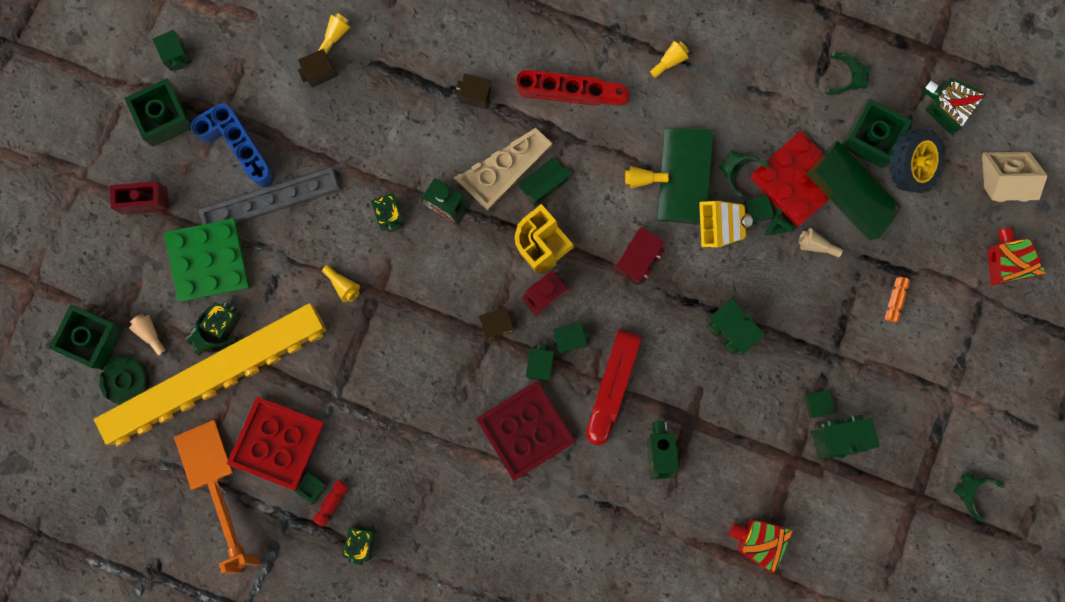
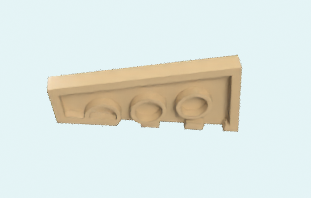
(497, 174)

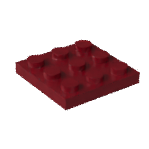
(525, 430)

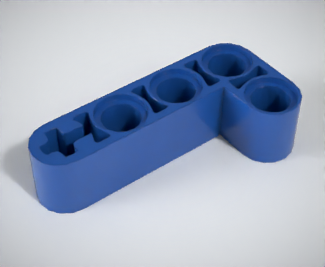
(239, 147)

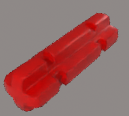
(330, 503)

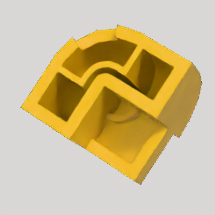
(541, 240)

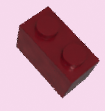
(138, 197)
(639, 255)

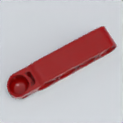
(608, 96)
(612, 386)

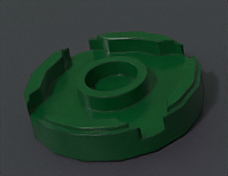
(123, 380)

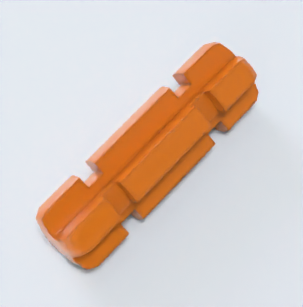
(897, 299)

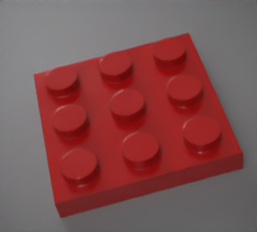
(787, 179)
(275, 443)

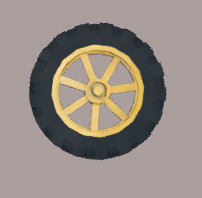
(917, 160)

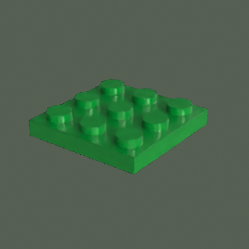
(206, 260)

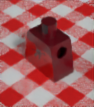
(545, 293)

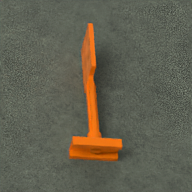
(204, 464)

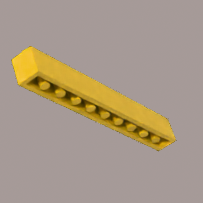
(209, 375)

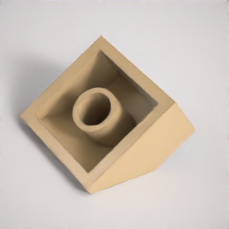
(1012, 176)

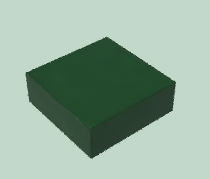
(759, 209)
(819, 403)
(311, 487)

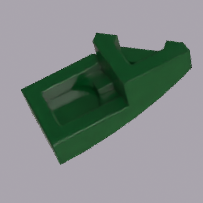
(780, 224)

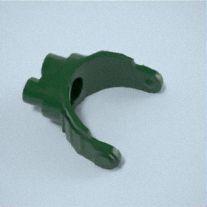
(858, 74)
(733, 165)
(199, 340)
(968, 488)

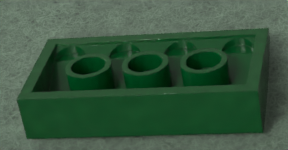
(687, 162)
(854, 191)

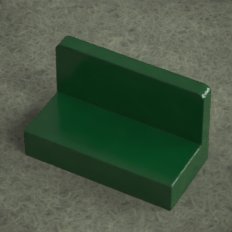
(545, 181)

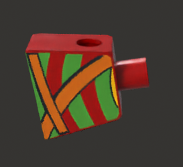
(1013, 259)
(761, 542)

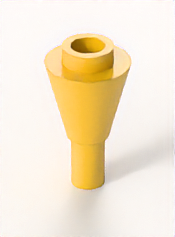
(335, 30)
(674, 55)
(639, 177)
(345, 287)

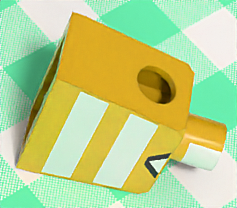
(722, 223)

